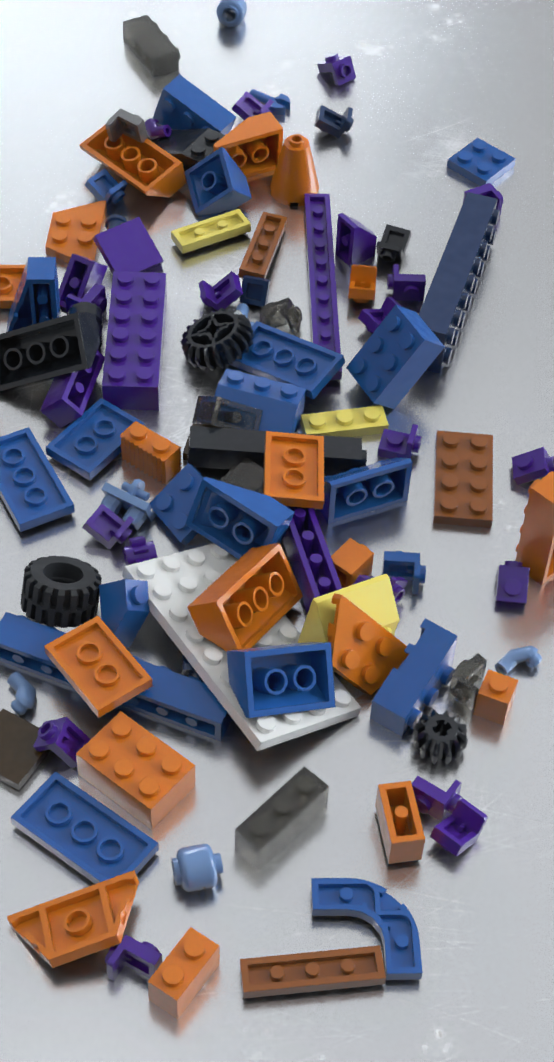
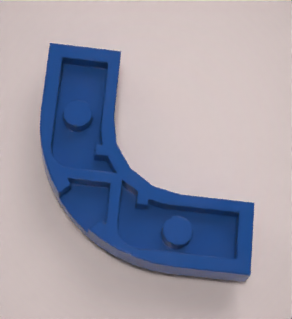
(385, 913)

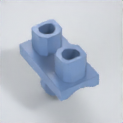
(132, 500)

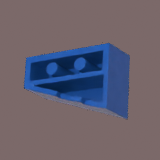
(188, 107)
(36, 295)
(417, 679)

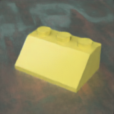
(371, 596)

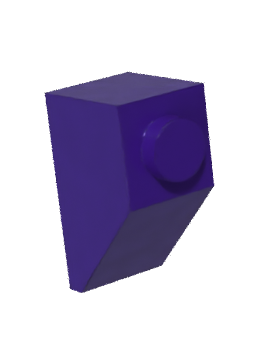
(354, 241)
(80, 277)

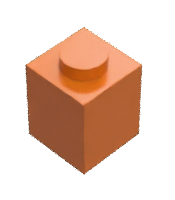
(351, 561)
(495, 697)

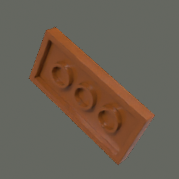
(463, 479)

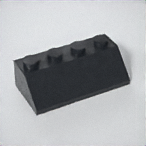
(48, 350)

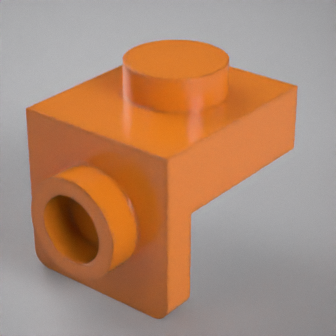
(362, 283)

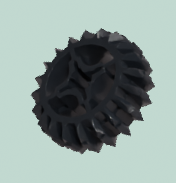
(217, 339)

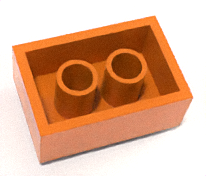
(136, 770)

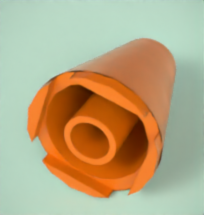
(294, 172)

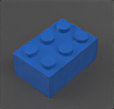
(395, 357)

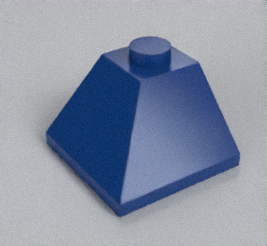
(217, 184)

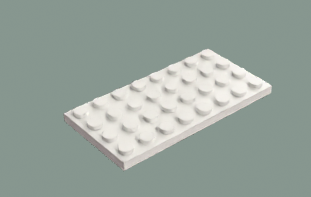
(176, 583)

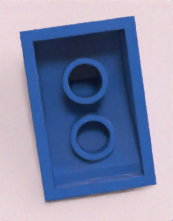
(237, 517)

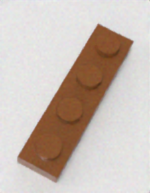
(263, 245)
(312, 971)

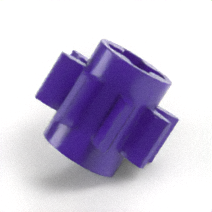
(139, 550)

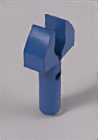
(280, 102)

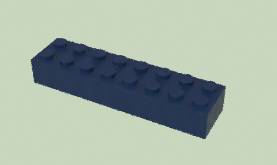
(458, 271)

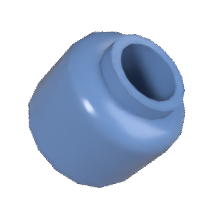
(231, 12)
(196, 867)

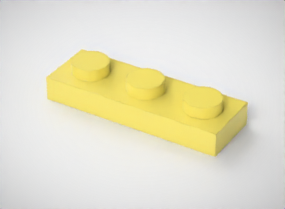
(210, 231)
(346, 422)

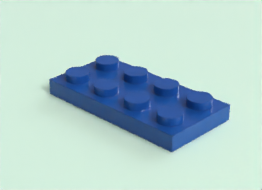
(289, 359)
(29, 482)
(83, 831)

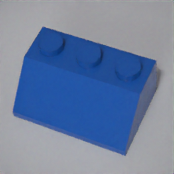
(280, 401)
(366, 489)
(282, 678)

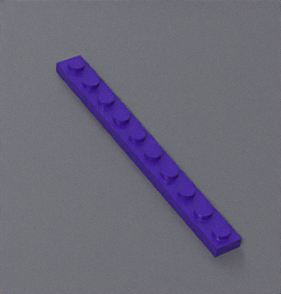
(322, 273)

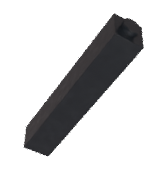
(229, 447)

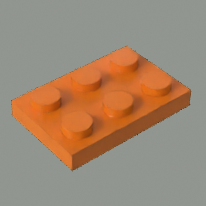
(294, 469)
(98, 666)

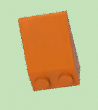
(254, 144)

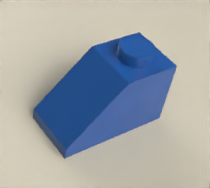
(124, 607)

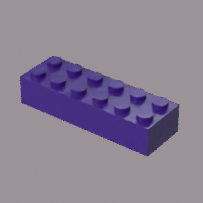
(135, 340)

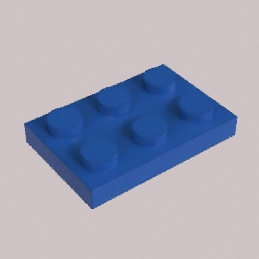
(91, 439)

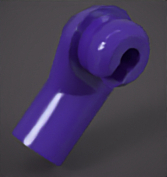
(155, 131)

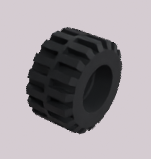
(60, 591)

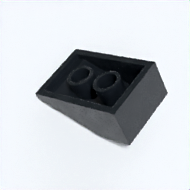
(190, 145)

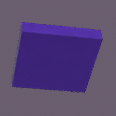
(128, 247)

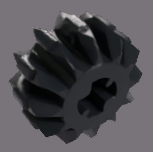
(440, 736)

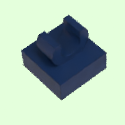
(255, 290)

